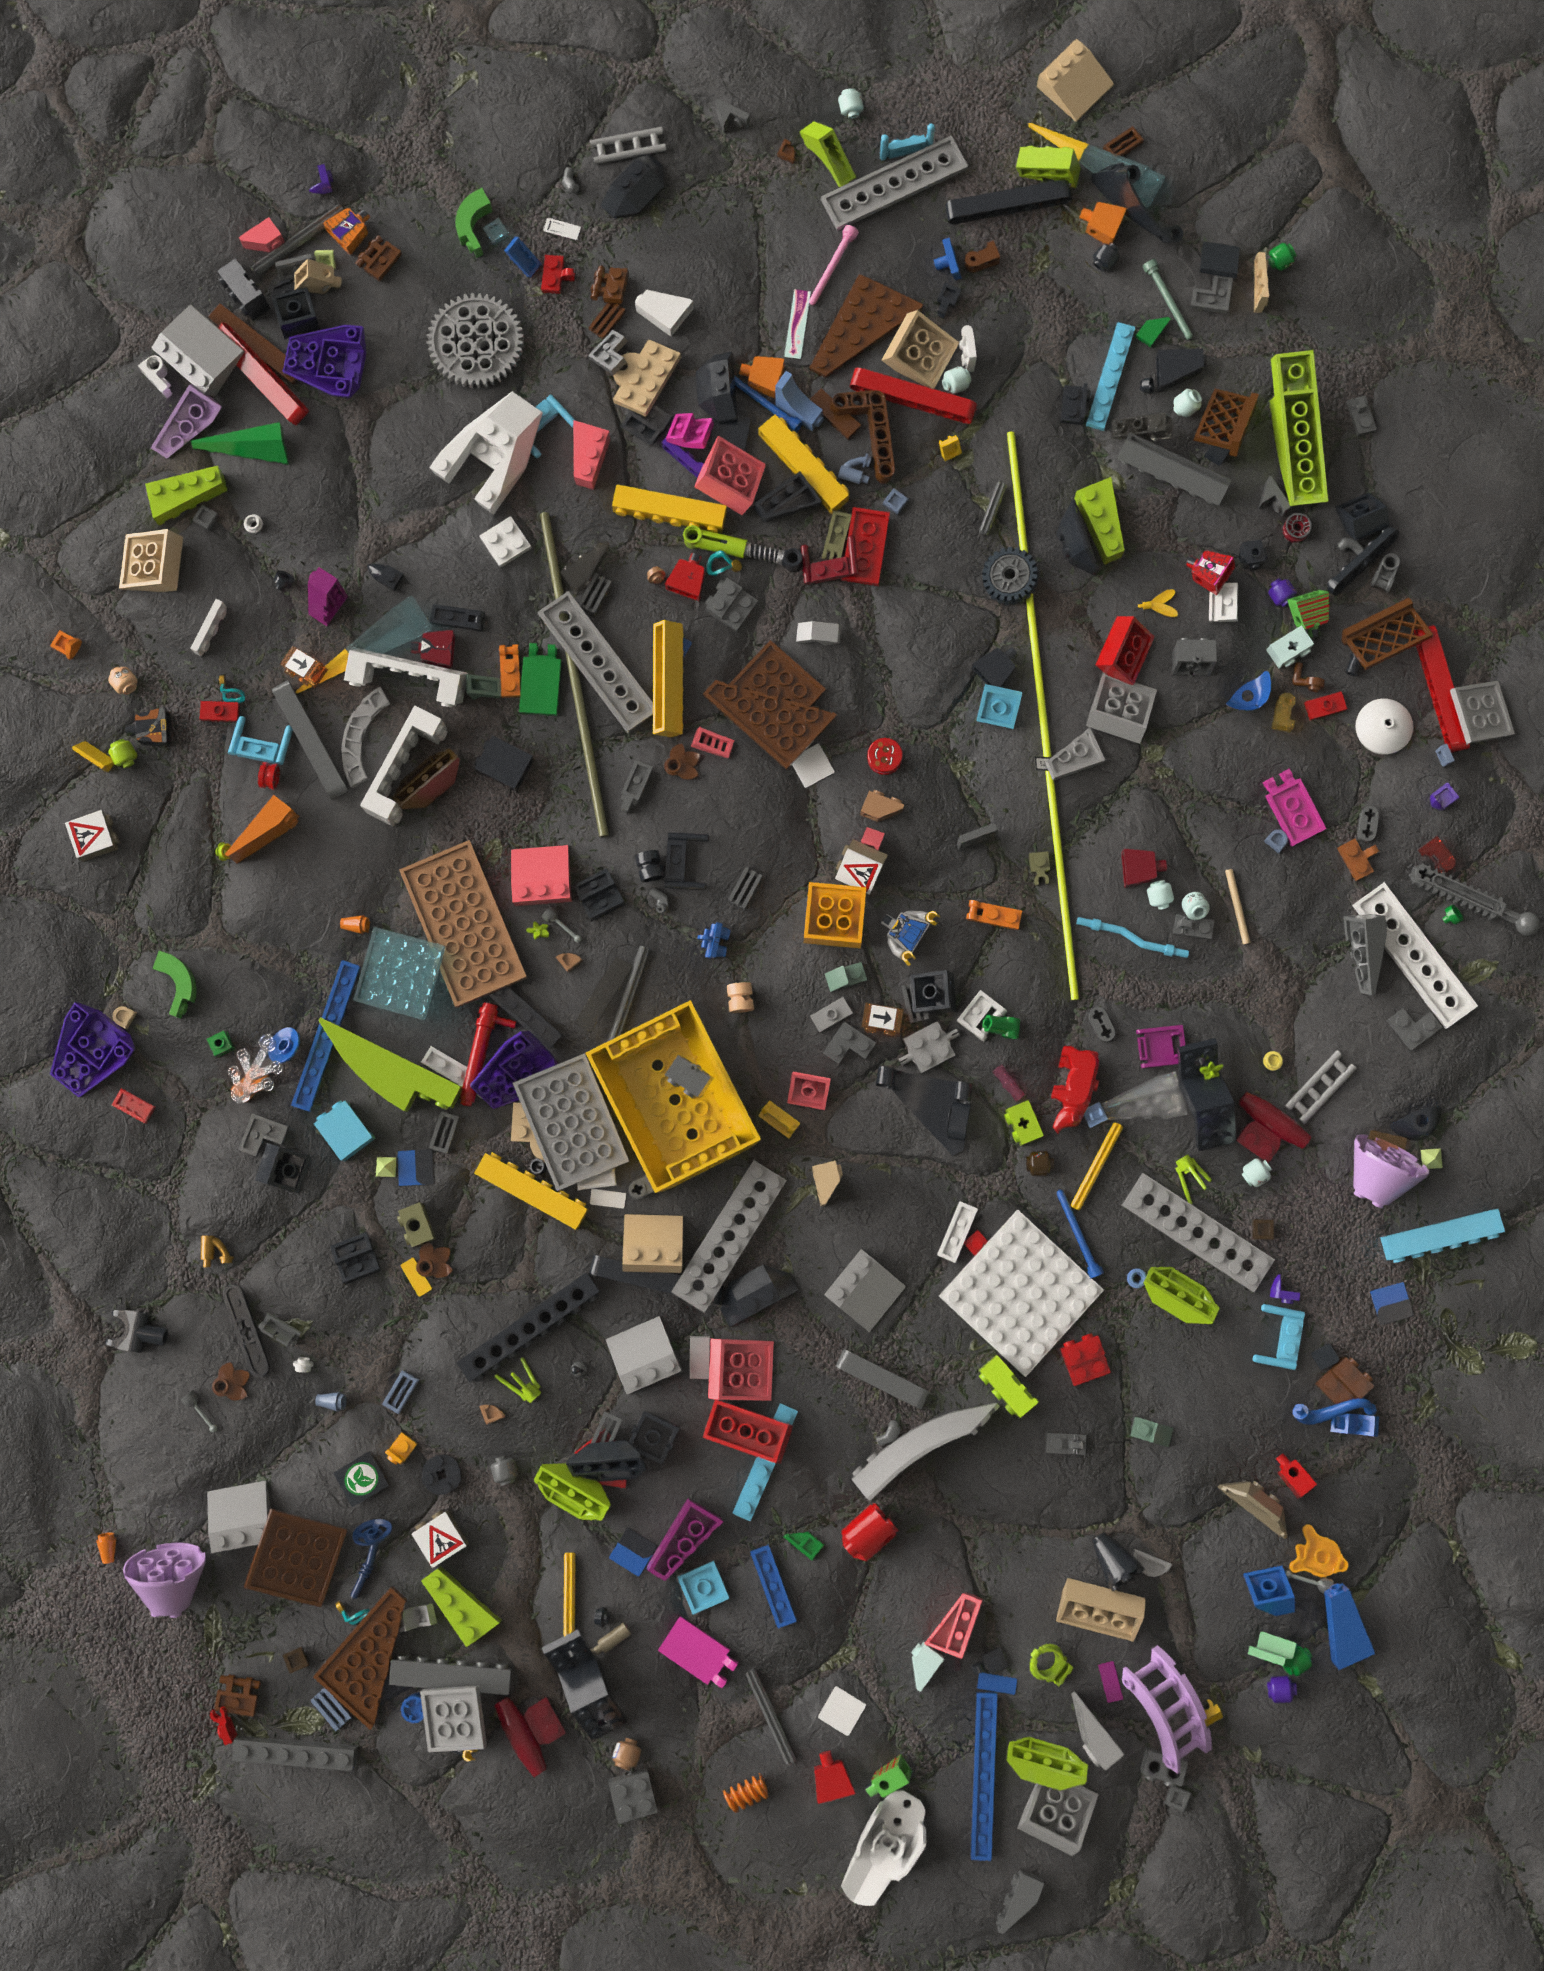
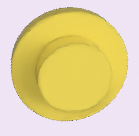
(1272, 1060)

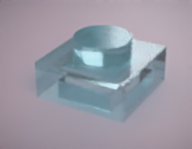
(496, 231)

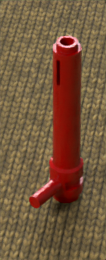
(485, 1025)

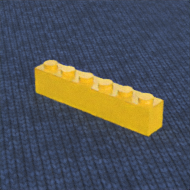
(800, 458)
(668, 508)
(668, 678)
(531, 1191)

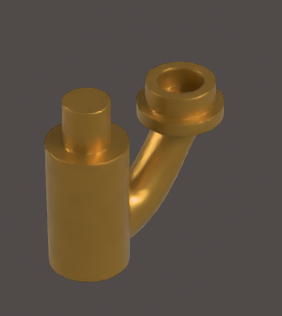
(208, 1246)

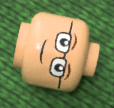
(123, 680)

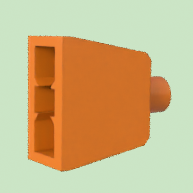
(1103, 221)
(764, 374)

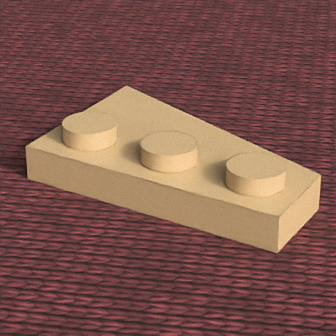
(1261, 290)

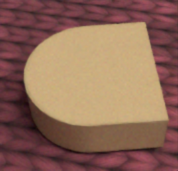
(123, 1016)

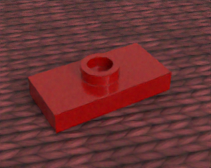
(1325, 706)
(219, 711)
(133, 1106)

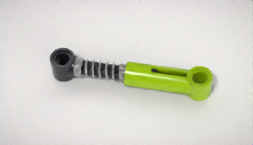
(740, 547)

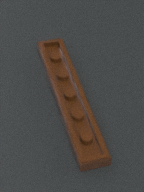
(264, 349)

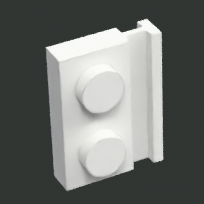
(1225, 604)

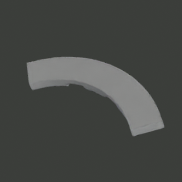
(355, 732)

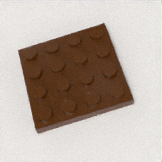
(779, 676)
(295, 1558)

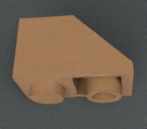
(879, 807)

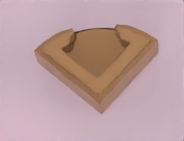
(569, 960)
(491, 1413)

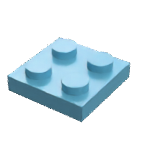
(999, 706)
(703, 1587)

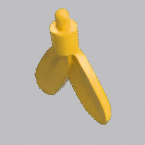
(1158, 605)

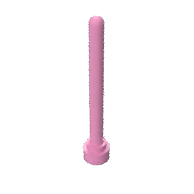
(849, 234)

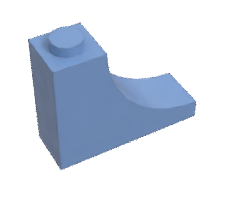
(795, 403)

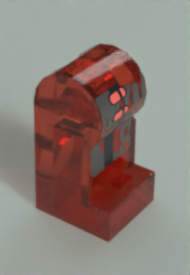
(1439, 855)

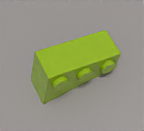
(1048, 163)
(1007, 1387)

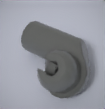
(568, 183)
(1350, 543)
(662, 900)
(891, 1433)

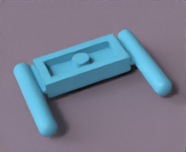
(907, 146)
(550, 409)
(258, 749)
(1289, 1338)

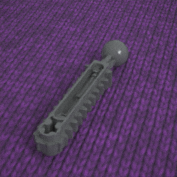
(1525, 923)

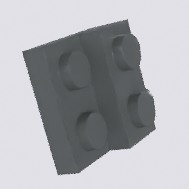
(730, 604)

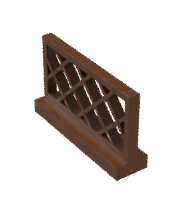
(1244, 412)
(1376, 623)

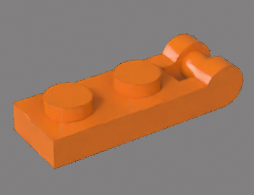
(510, 671)
(994, 915)

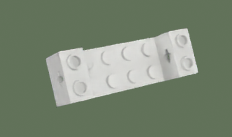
(362, 664)
(418, 723)

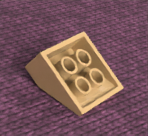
(1075, 80)
(920, 350)
(151, 561)
(652, 1243)

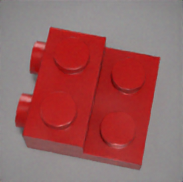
(1085, 1359)

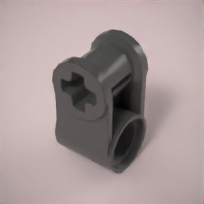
(1385, 575)
(645, 1184)

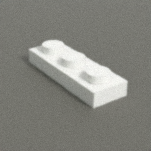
(209, 628)
(957, 1232)

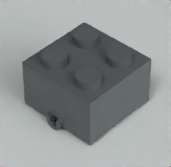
(1194, 657)
(687, 1075)
(632, 1795)

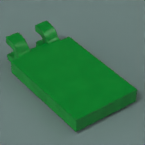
(540, 682)

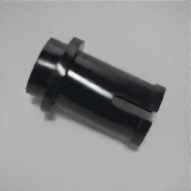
(1353, 665)

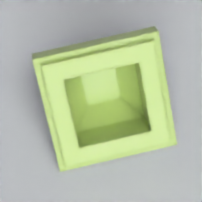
(325, 257)
(1431, 1158)
(386, 1167)

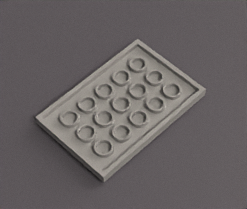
(570, 1122)

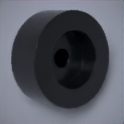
(283, 579)

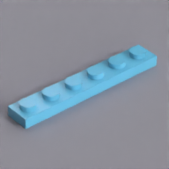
(1110, 376)
(760, 1473)

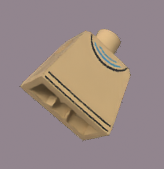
(316, 276)

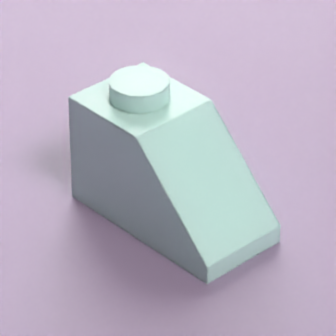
(925, 1663)

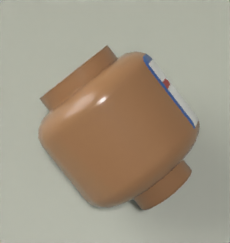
(626, 1754)

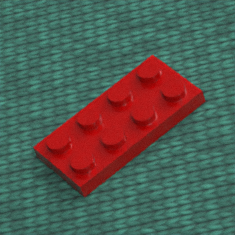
(870, 533)

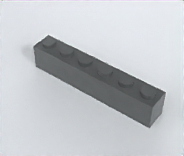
(1174, 469)
(446, 1674)
(295, 1753)

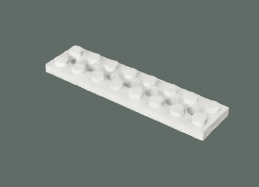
(1427, 957)

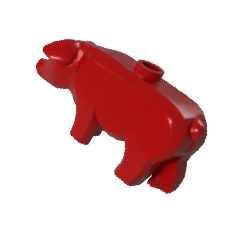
(1078, 1088)

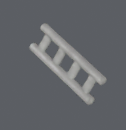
(637, 151)
(1320, 1099)

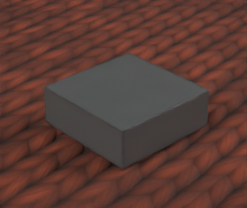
(205, 517)
(1177, 1798)

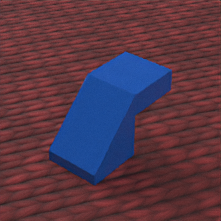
(1355, 1424)

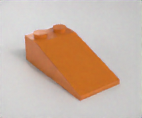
(268, 825)

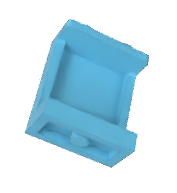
(343, 1130)

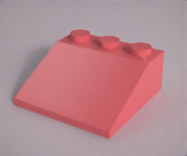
(730, 476)
(540, 875)
(740, 1369)

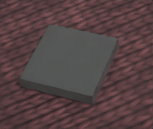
(976, 836)

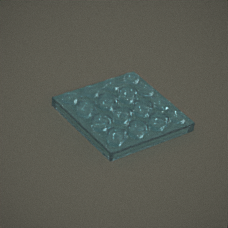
(399, 973)

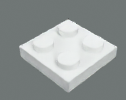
(505, 542)

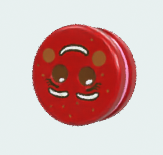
(884, 756)

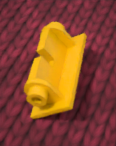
(779, 1119)

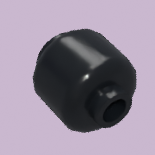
(1106, 257)

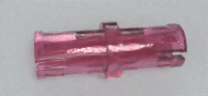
(1009, 1083)

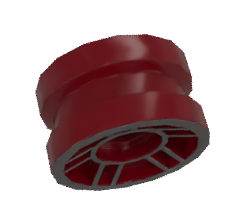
(1302, 522)

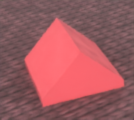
(808, 1090)

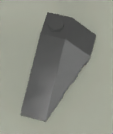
(1368, 941)

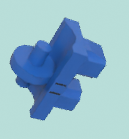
(711, 940)

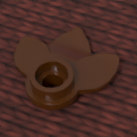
(685, 762)
(436, 1259)
(233, 1380)

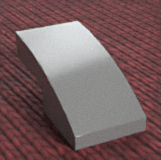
(699, 1357)

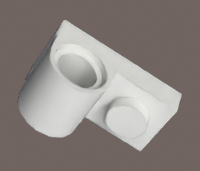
(156, 376)

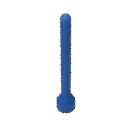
(794, 424)
(1093, 1269)

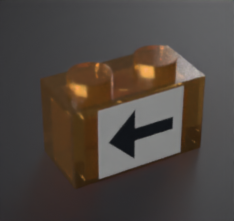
(304, 667)
(882, 1019)

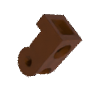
(982, 259)

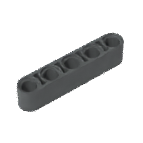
(882, 1379)

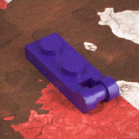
(684, 458)

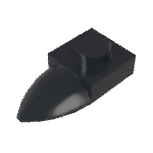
(386, 575)

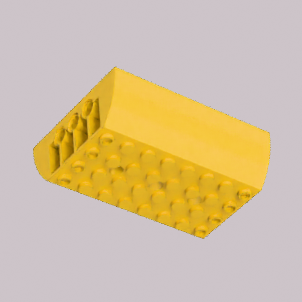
(643, 1105)

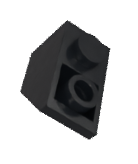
(1217, 454)

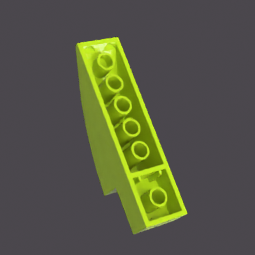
(1298, 427)
(390, 1074)

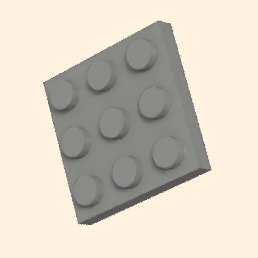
(1482, 712)
(453, 1718)

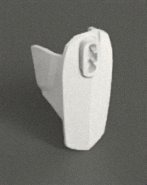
(886, 1848)

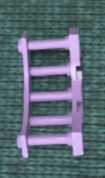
(1187, 1699)

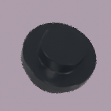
(601, 1617)

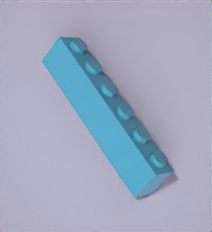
(1442, 1234)

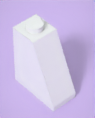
(664, 310)

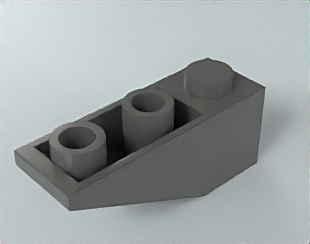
(1022, 1898)

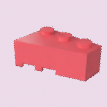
(589, 453)
(957, 1626)

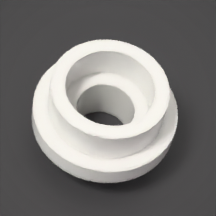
(249, 520)
(303, 1364)

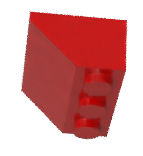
(1125, 649)

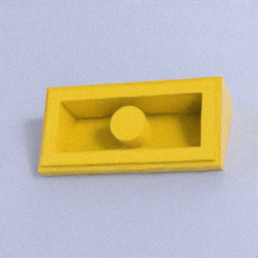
(94, 755)

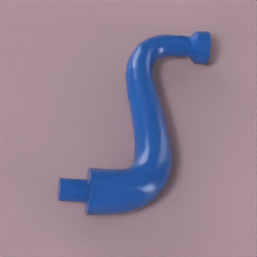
(1312, 1417)

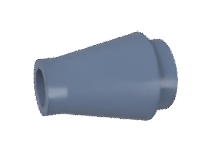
(332, 1401)

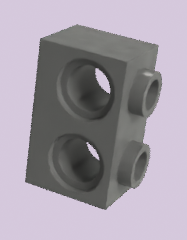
(1162, 1771)

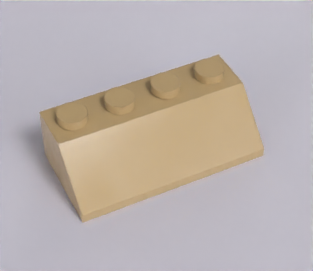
(1101, 1609)

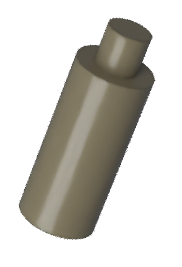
(612, 1638)

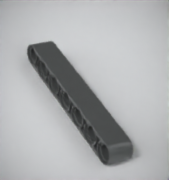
(310, 740)

